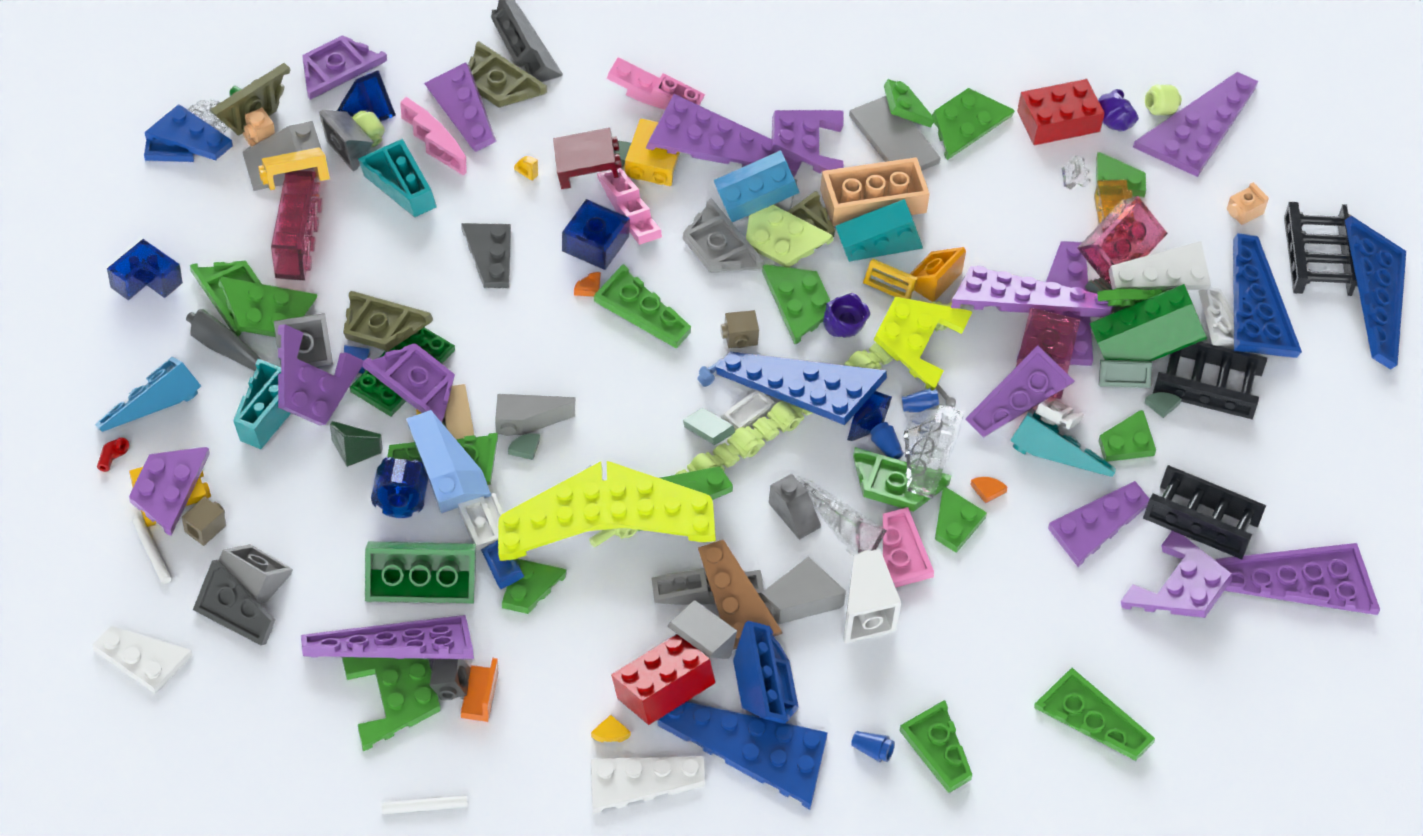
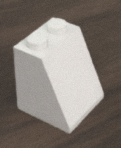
(872, 598)

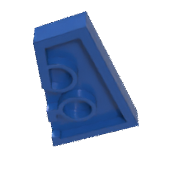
(189, 131)

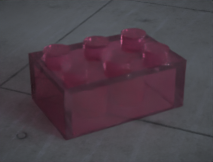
(1122, 236)
(1053, 334)

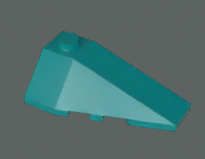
(1046, 442)

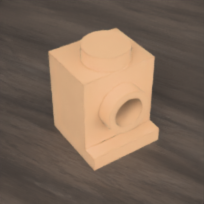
(258, 126)
(1248, 204)

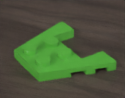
(403, 692)

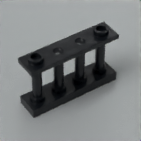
(1300, 257)
(1211, 396)
(1199, 526)

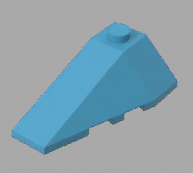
(165, 387)

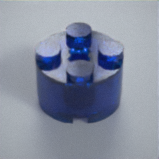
(399, 487)

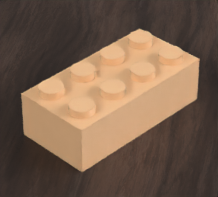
(869, 187)

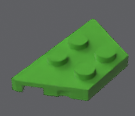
(967, 120)
(209, 278)
(798, 297)
(259, 305)
(886, 480)

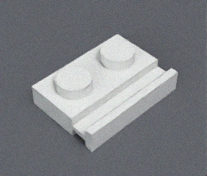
(1054, 412)
(481, 519)

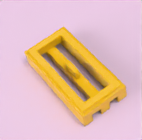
(893, 281)

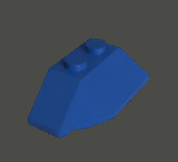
(764, 674)

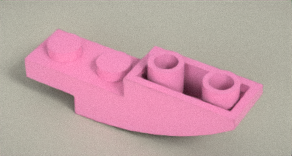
(650, 88)

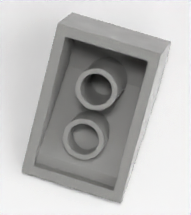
(288, 140)

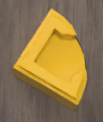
(527, 167)
(610, 731)

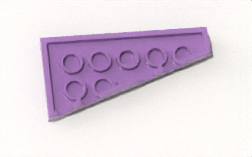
(1196, 130)
(1070, 270)

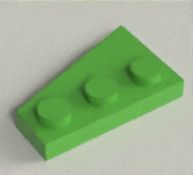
(1126, 297)
(936, 743)

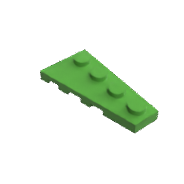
(635, 303)

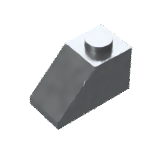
(794, 506)

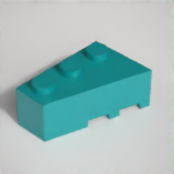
(399, 177)
(880, 233)
(258, 411)

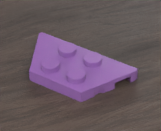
(337, 63)
(415, 378)
(167, 484)

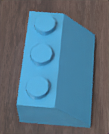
(756, 186)

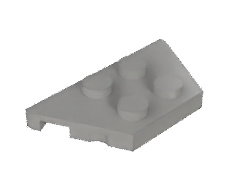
(719, 242)

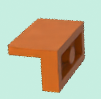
(480, 692)

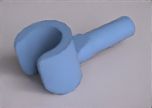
(706, 374)

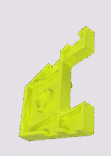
(908, 330)

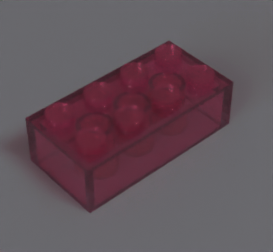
(296, 225)

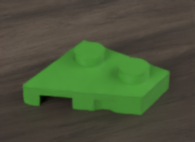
(906, 104)
(1128, 439)
(957, 520)

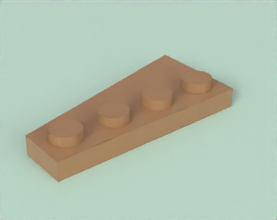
(733, 591)

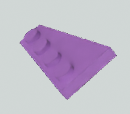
(462, 103)
(1024, 388)
(1092, 524)

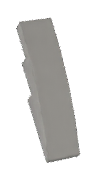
(692, 585)

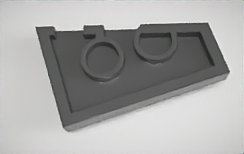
(490, 252)
(232, 606)

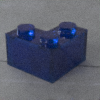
(142, 267)

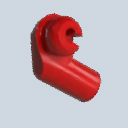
(112, 451)

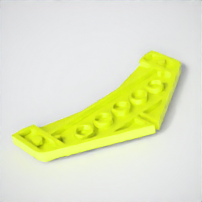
(592, 504)

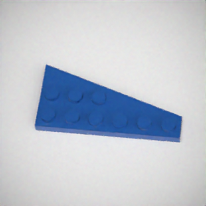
(1380, 283)
(758, 747)

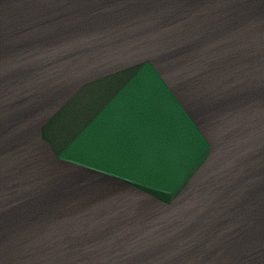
(355, 443)

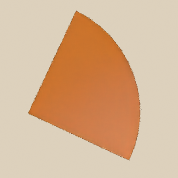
(589, 285)
(988, 488)

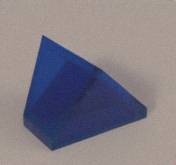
(368, 95)
(869, 415)

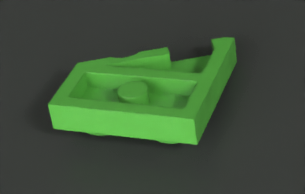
(1113, 169)
(535, 586)

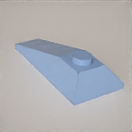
(448, 466)

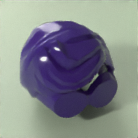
(1118, 112)
(845, 316)

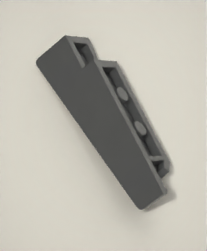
(523, 41)

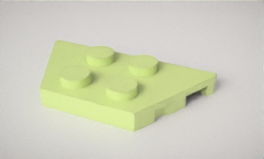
(783, 236)

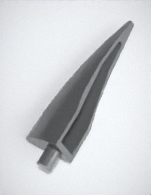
(220, 338)

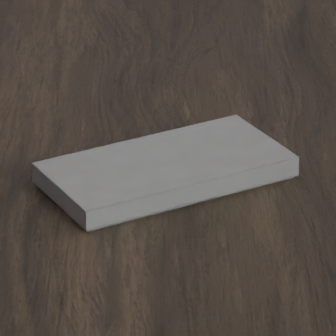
(892, 135)

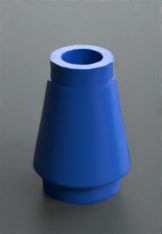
(920, 400)
(886, 440)
(874, 745)

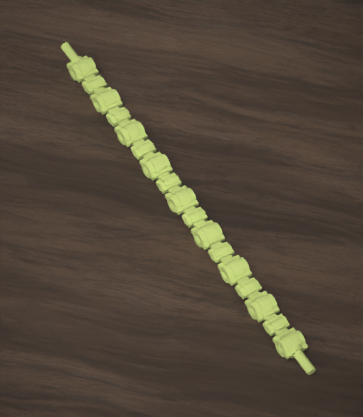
(749, 441)

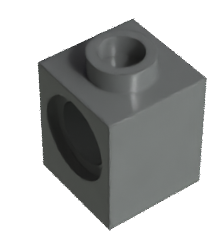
(450, 678)

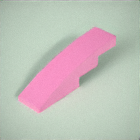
(437, 139)
(627, 201)

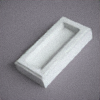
(749, 410)

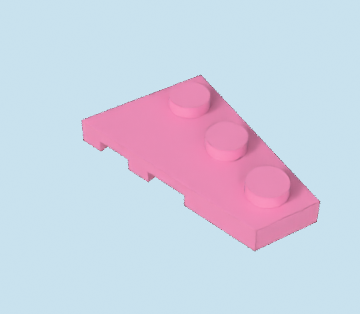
(904, 549)

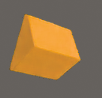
(938, 272)

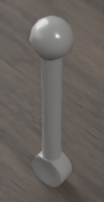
(950, 401)

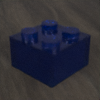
(595, 234)

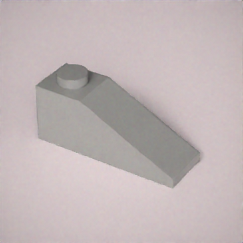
(529, 413)

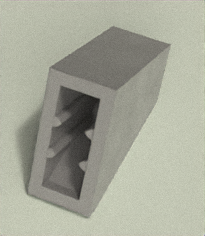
(803, 593)

